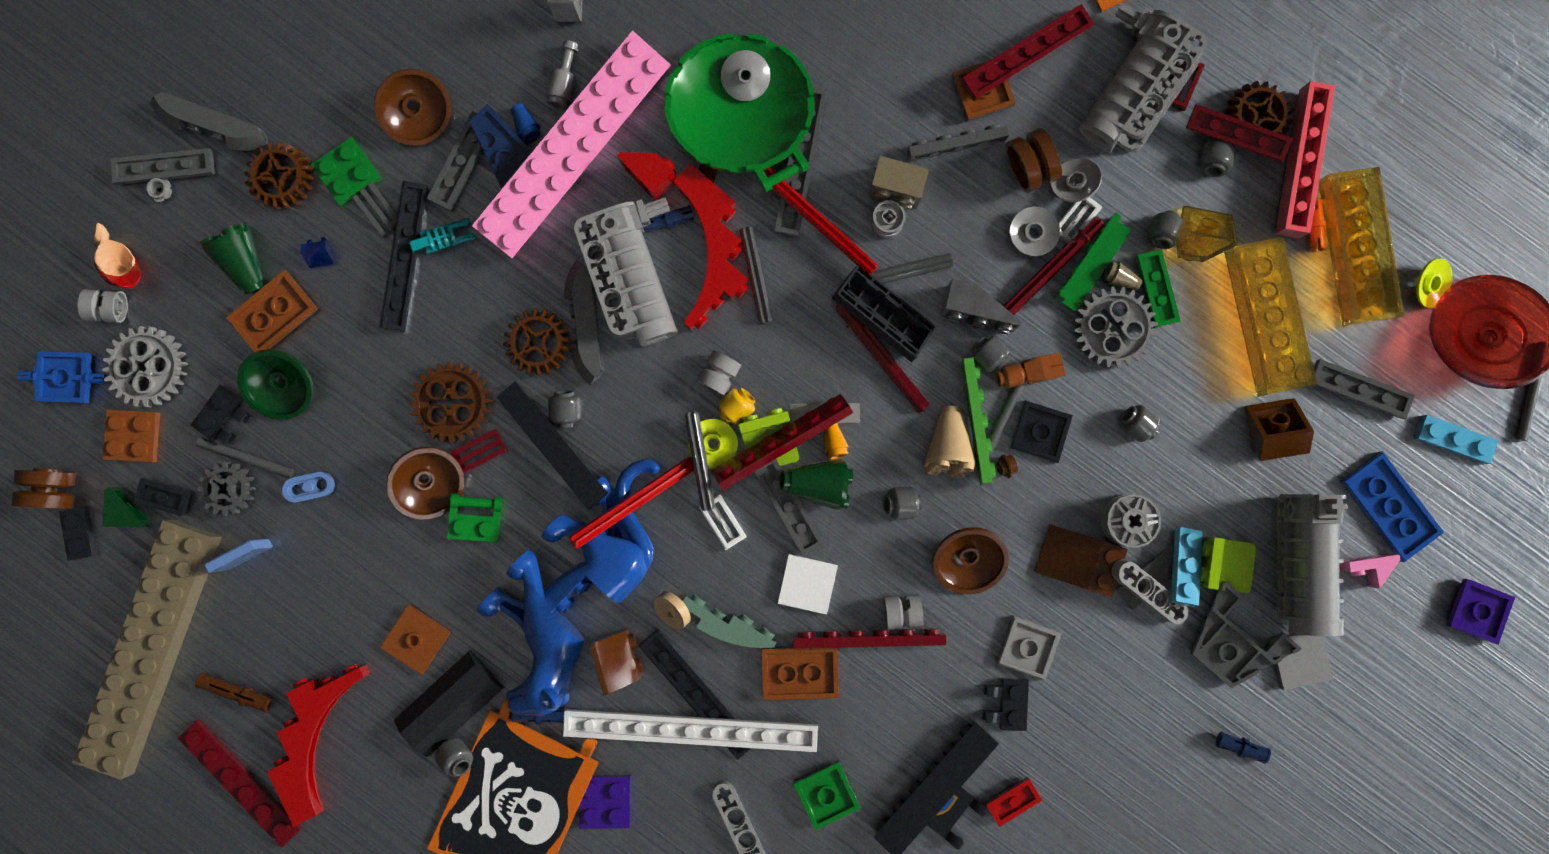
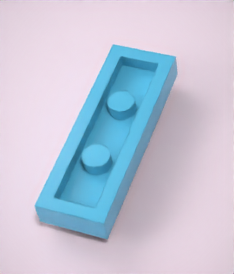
(1456, 439)
(1186, 567)

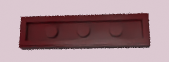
(1239, 133)

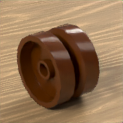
(1034, 160)
(44, 488)

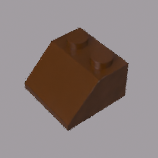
(1279, 429)

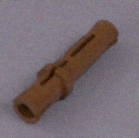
(260, 701)

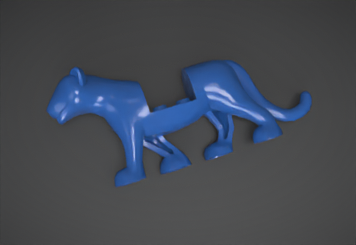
(613, 563)

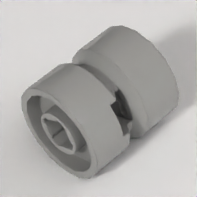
(887, 219)
(102, 305)
(719, 372)
(903, 611)

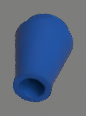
(525, 124)

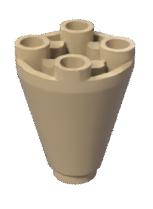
(950, 445)

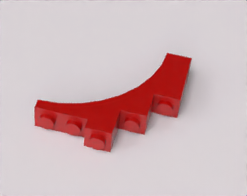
(722, 277)
(295, 773)

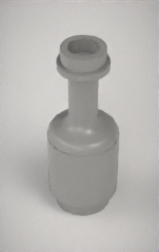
(562, 80)

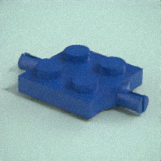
(62, 377)

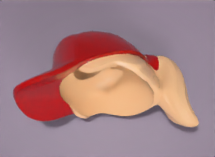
(114, 260)

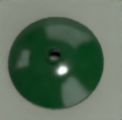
(267, 392)

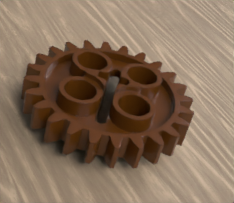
(451, 423)

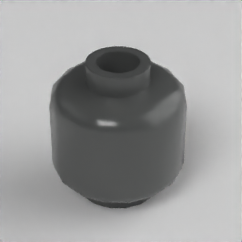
(1217, 158)
(1166, 230)
(990, 353)
(564, 408)
(1140, 423)
(902, 503)
(454, 757)

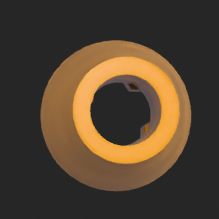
(835, 443)

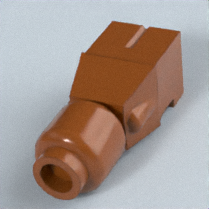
(1031, 371)

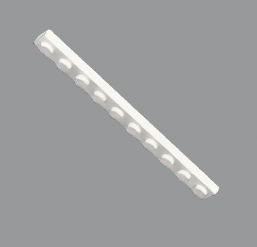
(691, 730)

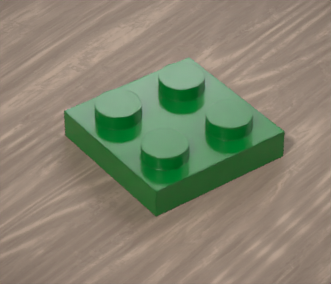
(346, 171)
(826, 795)

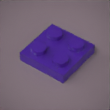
(1480, 611)
(606, 803)

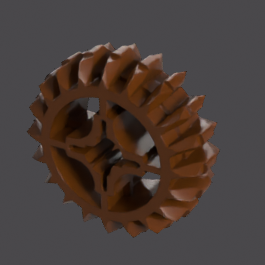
(1270, 98)
(272, 157)
(528, 349)

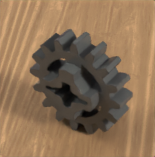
(237, 488)

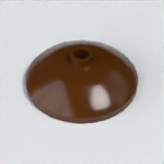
(414, 125)
(425, 497)
(974, 570)

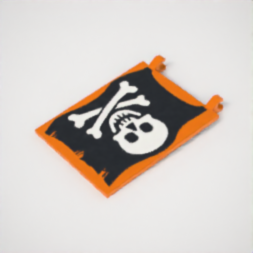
(515, 793)

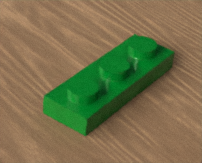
(1158, 287)

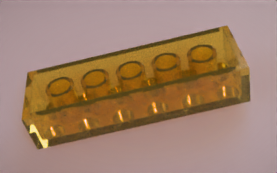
(1361, 247)
(1270, 316)

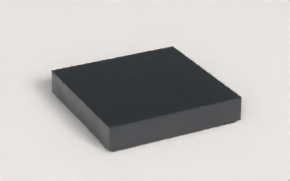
(1041, 431)

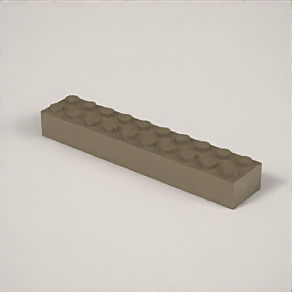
(147, 649)

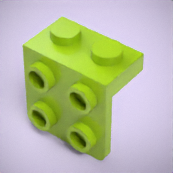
(755, 429)
(1227, 562)

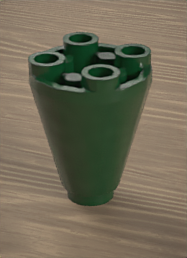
(236, 256)
(819, 483)

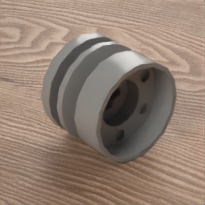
(1115, 525)

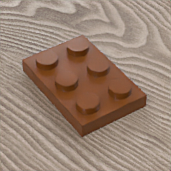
(272, 312)
(800, 673)

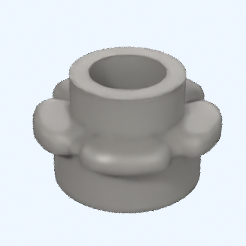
(153, 186)

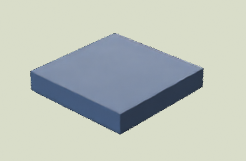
(238, 555)

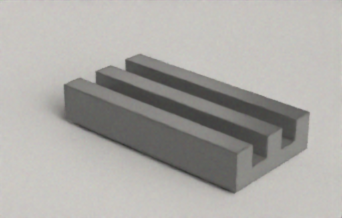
(365, 194)

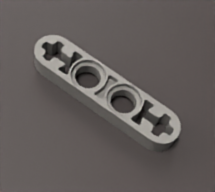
(1151, 590)
(743, 826)

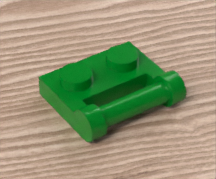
(474, 526)

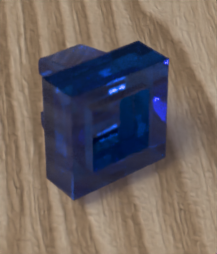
(317, 253)

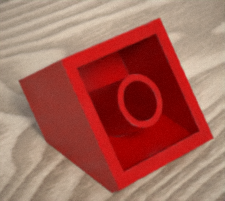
(650, 172)

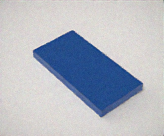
(1391, 506)

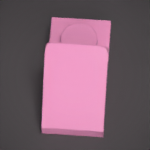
(1376, 567)

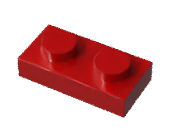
(1013, 801)

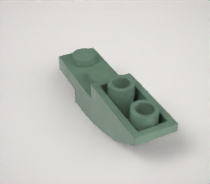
(736, 631)

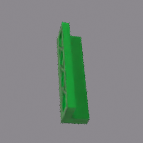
(1092, 263)

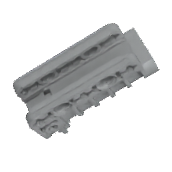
(1139, 80)
(629, 270)
(1310, 563)

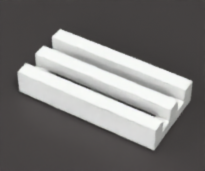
(1090, 202)
(734, 540)

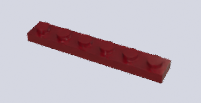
(1027, 52)
(781, 441)
(880, 638)
(239, 782)

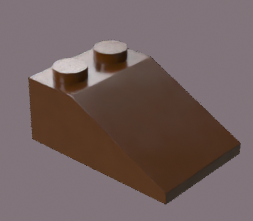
(1079, 560)
(616, 660)

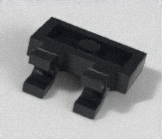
(216, 414)
(1013, 704)

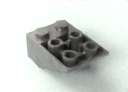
(973, 304)

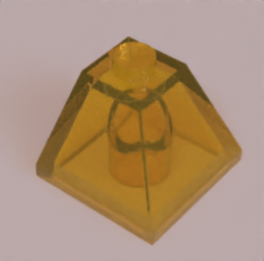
(1205, 234)

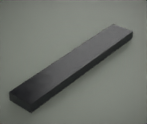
(402, 259)
(552, 445)
(686, 681)

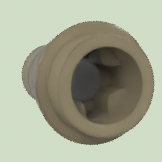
(1121, 276)

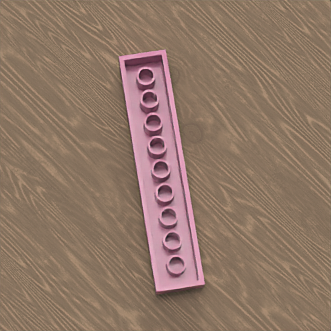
(571, 144)

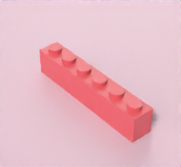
(1305, 160)

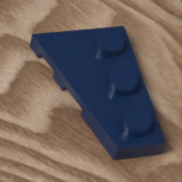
(500, 144)

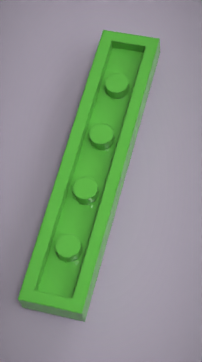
(978, 421)

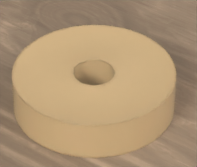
(672, 610)

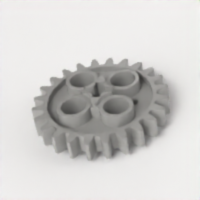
(1135, 313)
(129, 351)

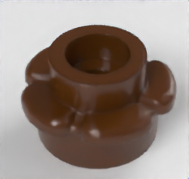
(1007, 466)

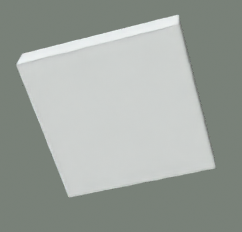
(807, 584)

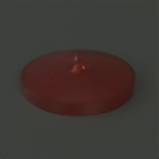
(1492, 331)

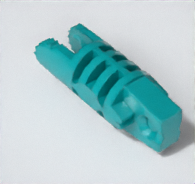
(441, 237)

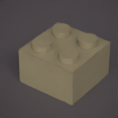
(898, 182)

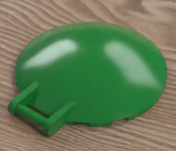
(734, 132)

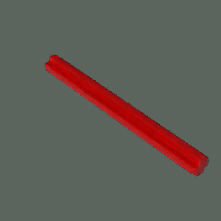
(823, 225)
(631, 503)

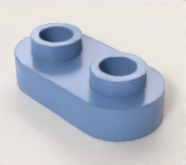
(309, 487)

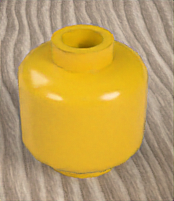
(736, 406)

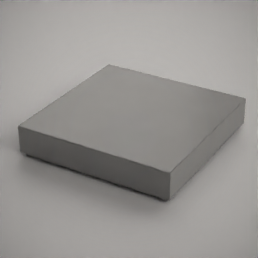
(1029, 648)
(1307, 665)

